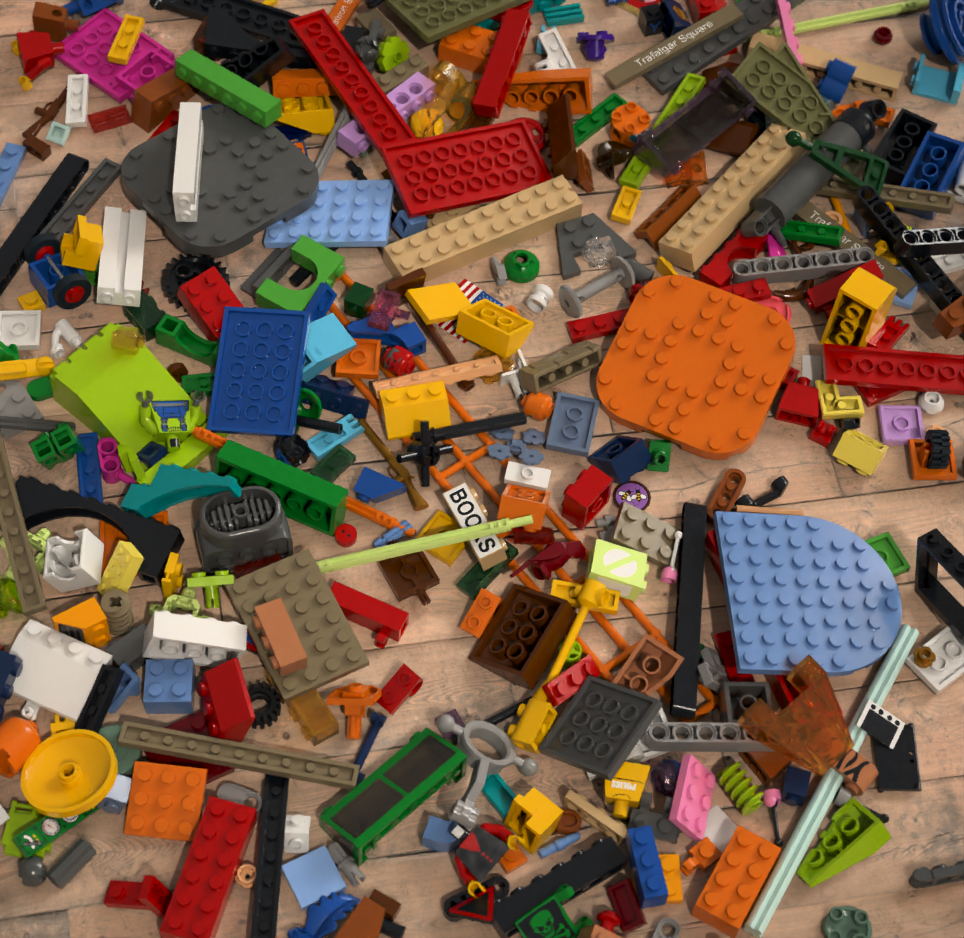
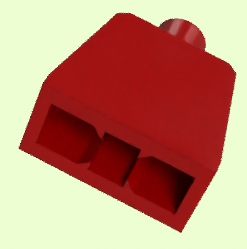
(799, 404)

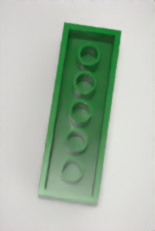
(301, 494)

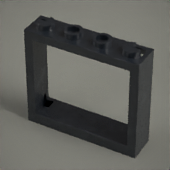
(931, 550)

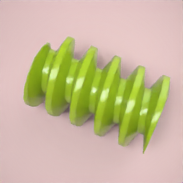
(740, 788)

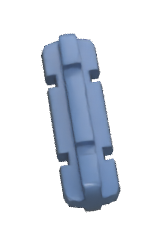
(395, 533)

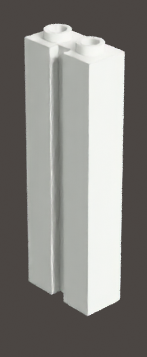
(188, 162)
(121, 257)

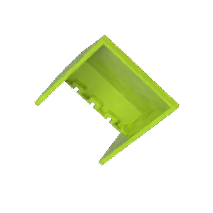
(104, 385)

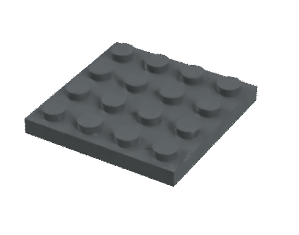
(600, 727)

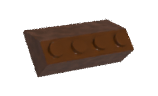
(561, 139)

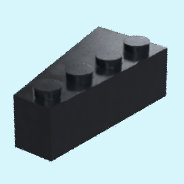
(261, 62)

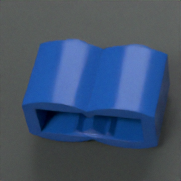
(836, 80)

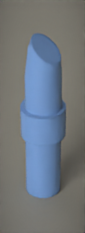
(558, 845)

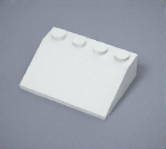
(56, 669)

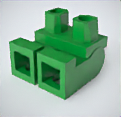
(57, 446)

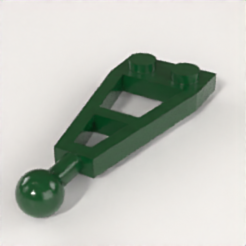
(875, 167)

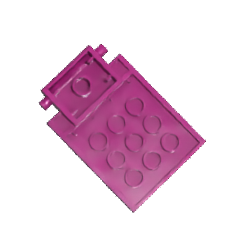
(88, 52)

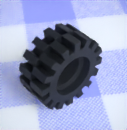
(273, 701)

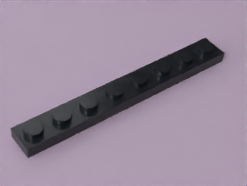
(270, 857)

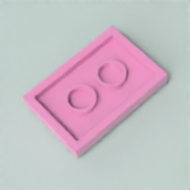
(692, 797)

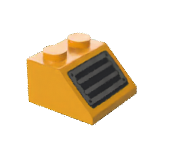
(85, 623)

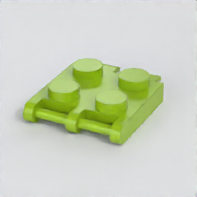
(17, 823)

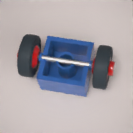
(52, 280)

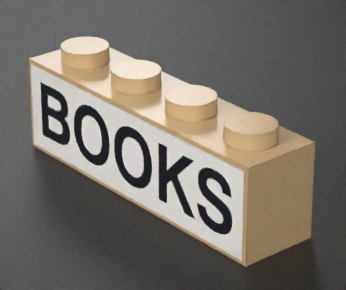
(467, 512)

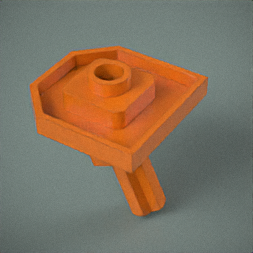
(355, 699)

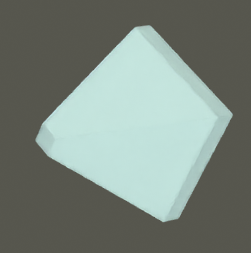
(58, 133)

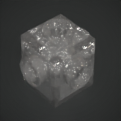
(598, 252)

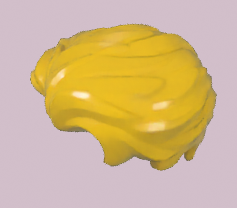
(419, 121)

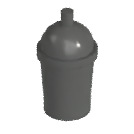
(640, 271)

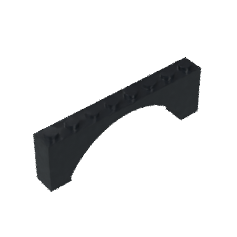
(227, 39)
(153, 540)

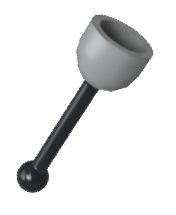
(844, 795)

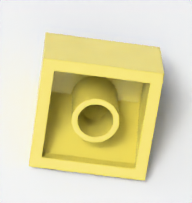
(860, 451)

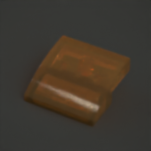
(692, 173)

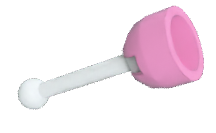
(670, 573)

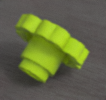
(392, 53)

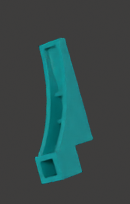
(174, 486)

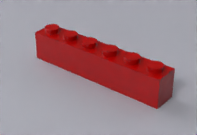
(502, 63)

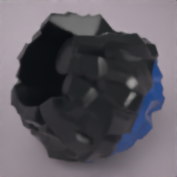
(293, 450)

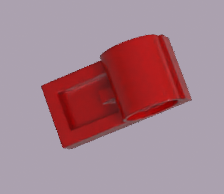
(401, 686)

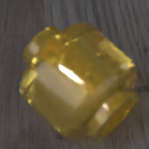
(127, 340)

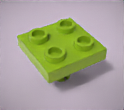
(211, 585)

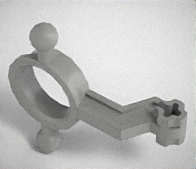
(464, 810)

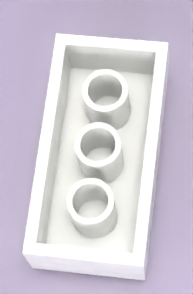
(194, 638)

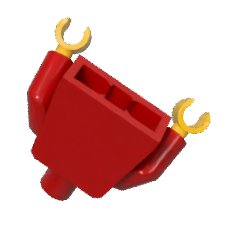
(35, 54)

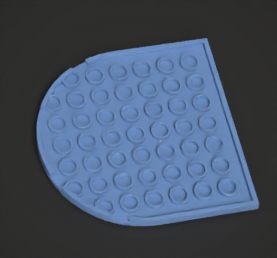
(804, 591)

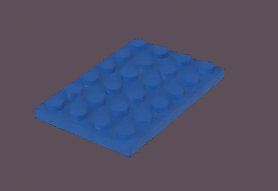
(259, 371)

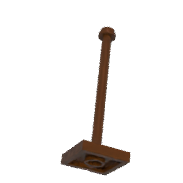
(416, 280)

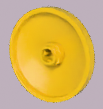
(69, 773)

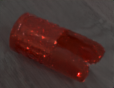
(539, 537)

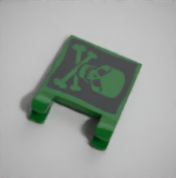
(550, 919)

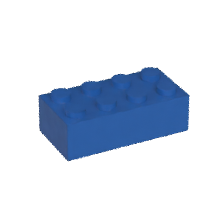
(933, 167)

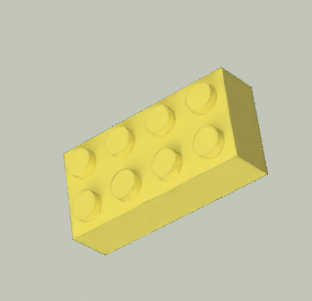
(121, 568)

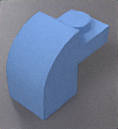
(438, 835)

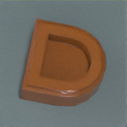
(569, 822)

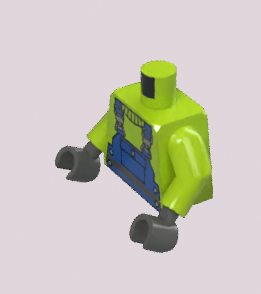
(170, 420)

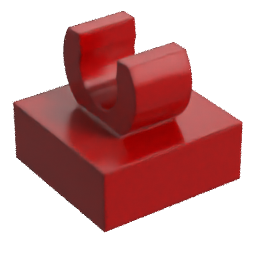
(823, 433)

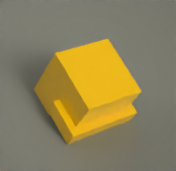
(82, 246)
(533, 819)

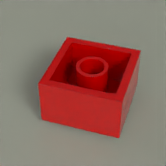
(586, 497)

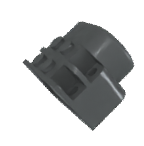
(241, 529)

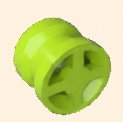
(575, 651)

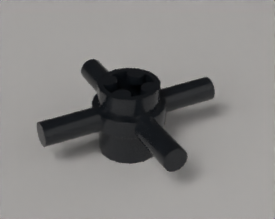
(424, 453)

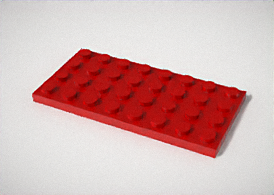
(464, 167)

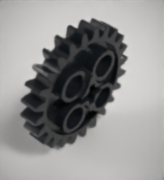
(191, 267)

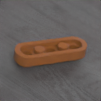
(728, 490)

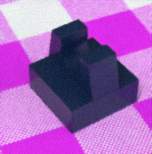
(151, 454)

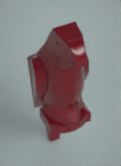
(552, 558)

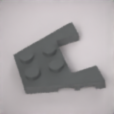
(576, 232)

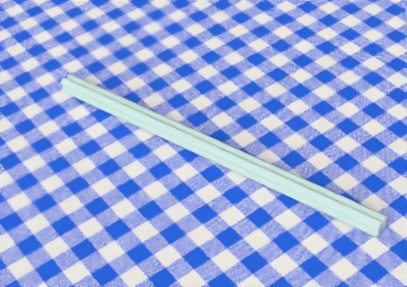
(826, 790)

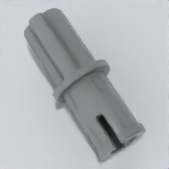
(345, 864)

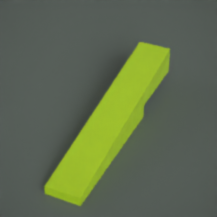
(189, 455)

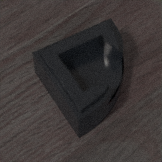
(849, 423)

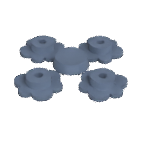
(516, 446)

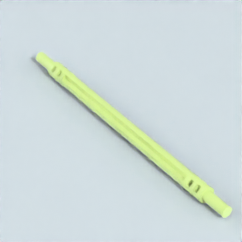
(850, 17)
(422, 544)

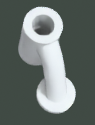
(70, 335)

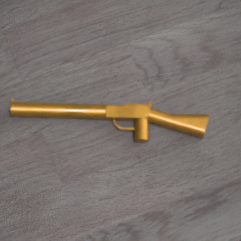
(402, 473)

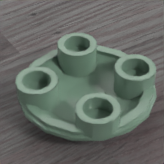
(847, 923)

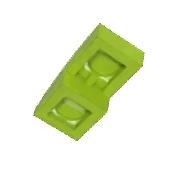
(130, 461)

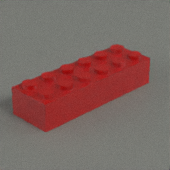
(209, 870)

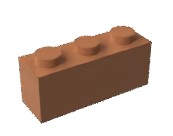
(279, 637)

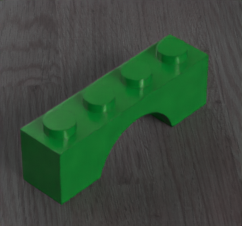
(178, 337)

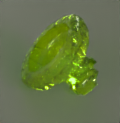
(9, 598)

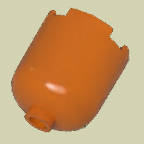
(17, 743)

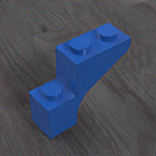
(407, 335)

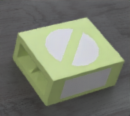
(618, 568)

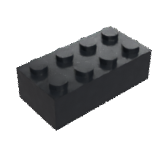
(902, 144)

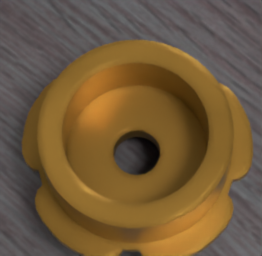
(923, 662)

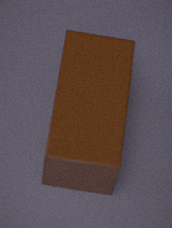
(37, 147)
(392, 907)

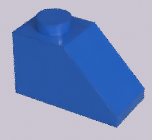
(376, 487)

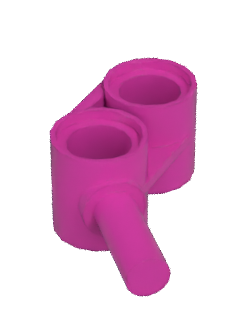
(111, 460)

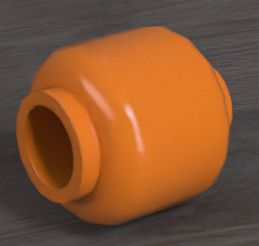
(537, 406)

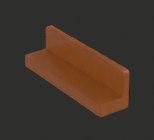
(668, 214)

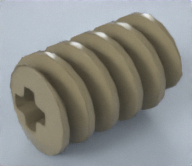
(118, 611)

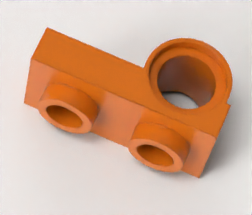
(481, 613)

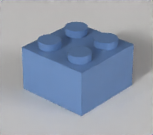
(169, 686)

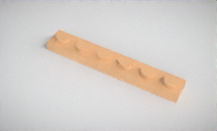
(449, 374)

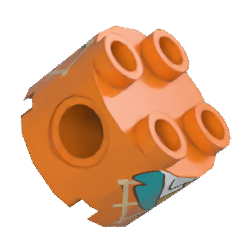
(627, 123)

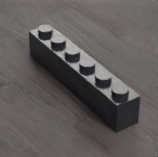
(581, 873)

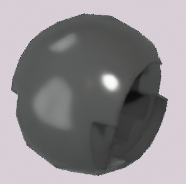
(32, 871)

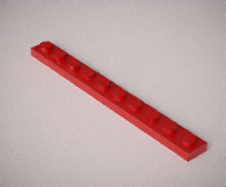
(610, 322)

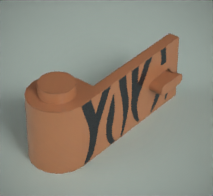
(857, 771)

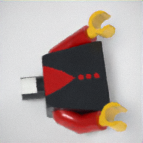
(480, 851)

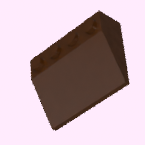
(524, 635)

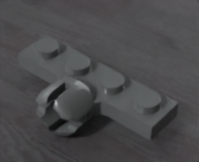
(367, 47)

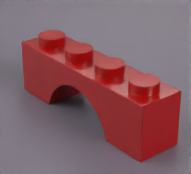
(717, 271)

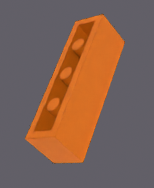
(301, 84)

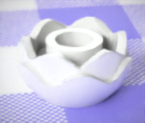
(933, 407)

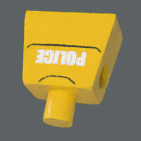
(626, 788)

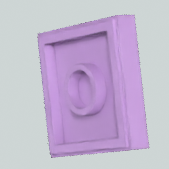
(899, 424)

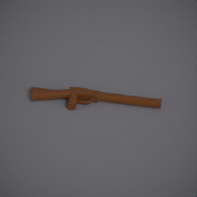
(46, 115)

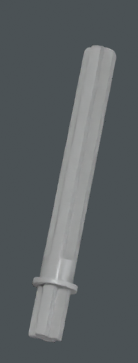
(331, 142)

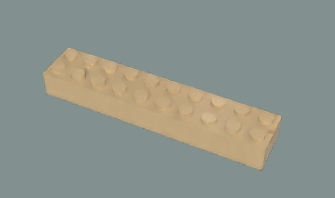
(729, 200)
(484, 230)

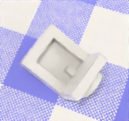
(297, 834)

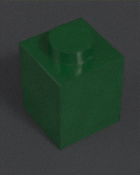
(358, 300)

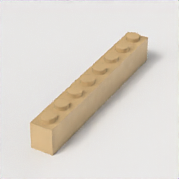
(866, 79)

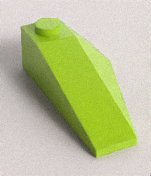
(849, 839)

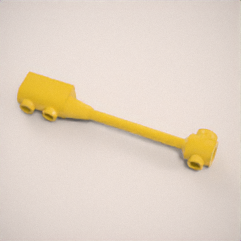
(538, 713)

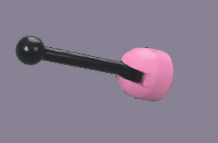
(772, 799)

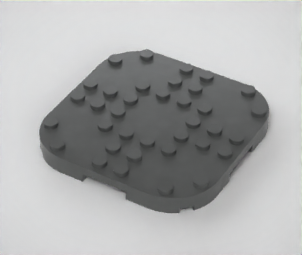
(246, 182)

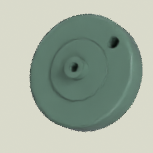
(125, 756)

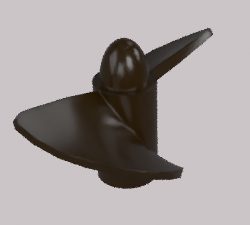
(612, 154)

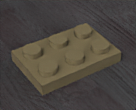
(644, 533)

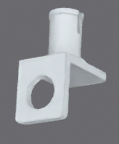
(512, 377)

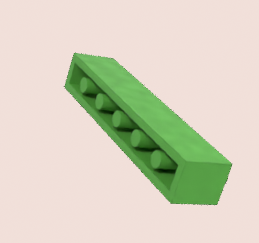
(228, 88)

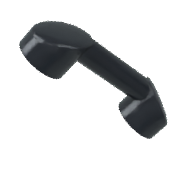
(778, 485)

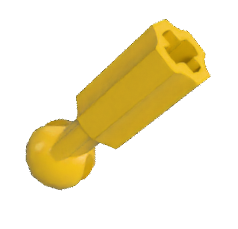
(26, 368)

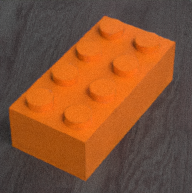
(468, 48)
(736, 881)

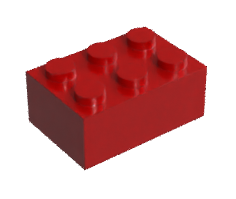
(206, 300)

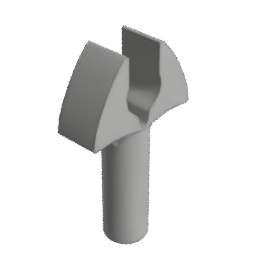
(499, 270)

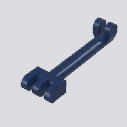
(377, 723)

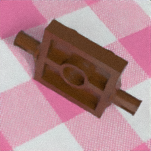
(409, 575)

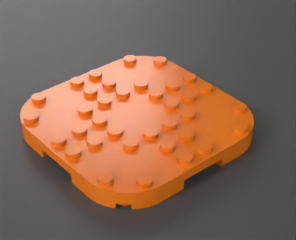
(696, 366)

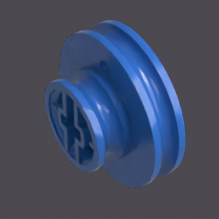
(944, 29)

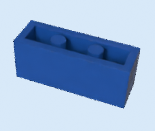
(646, 867)

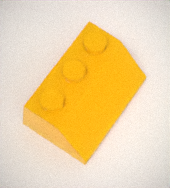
(493, 327)
(408, 405)

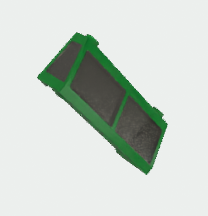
(392, 793)

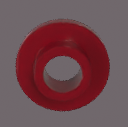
(883, 35)

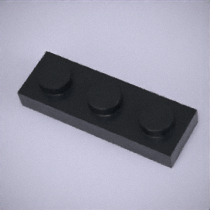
(100, 698)

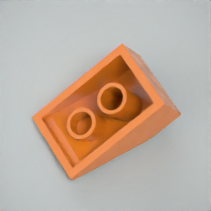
(524, 501)

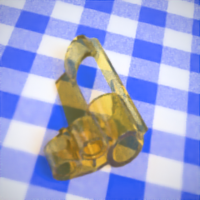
(453, 97)

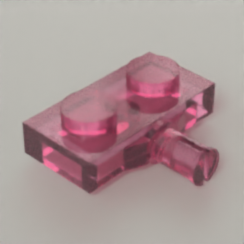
(386, 310)

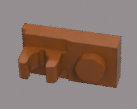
(584, 172)

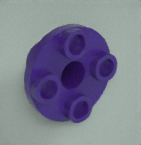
(594, 45)

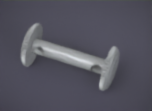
(620, 273)

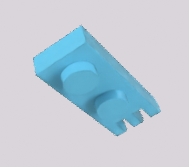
(325, 442)

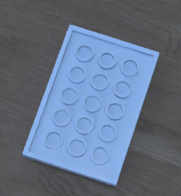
(342, 216)

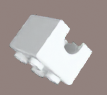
(73, 563)

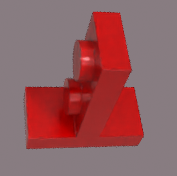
(139, 895)

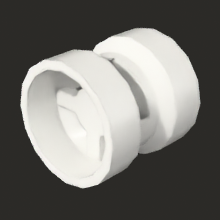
(540, 296)

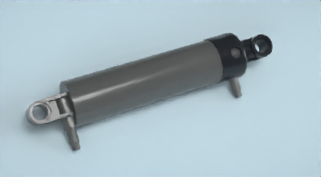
(806, 177)

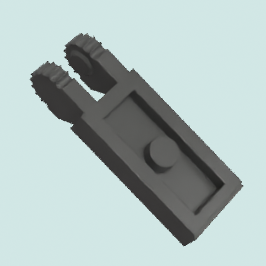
(937, 876)

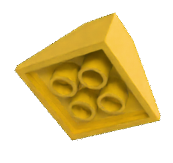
(308, 113)

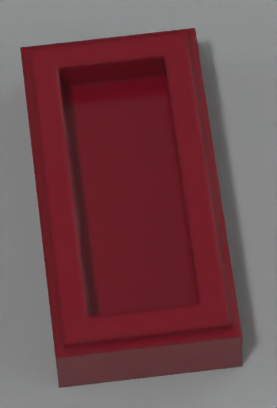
(626, 905)

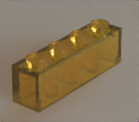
(312, 715)

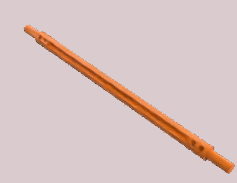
(352, 505)

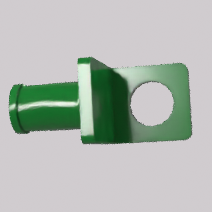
(660, 454)

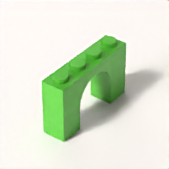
(316, 258)

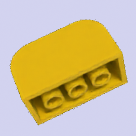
(859, 310)

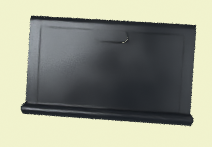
(897, 767)

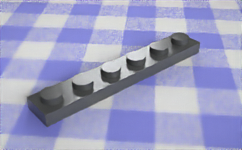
(83, 198)

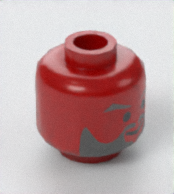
(399, 360)

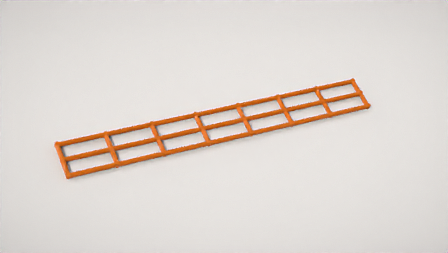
(467, 463)

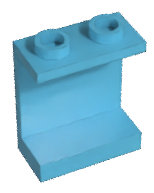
(937, 83)

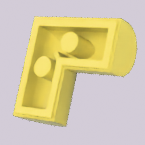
(837, 407)

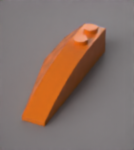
(544, 87)

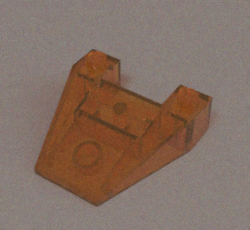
(809, 728)

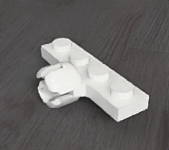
(556, 52)

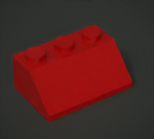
(226, 701)

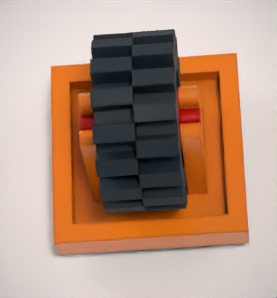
(933, 457)

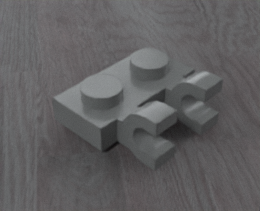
(661, 826)

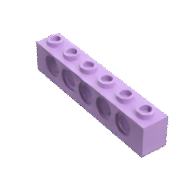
(406, 99)

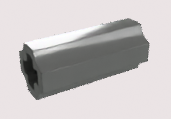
(71, 863)

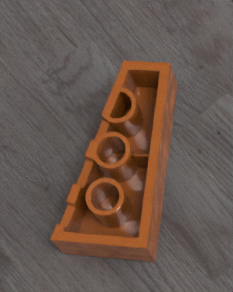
(158, 99)

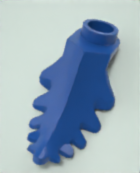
(322, 918)

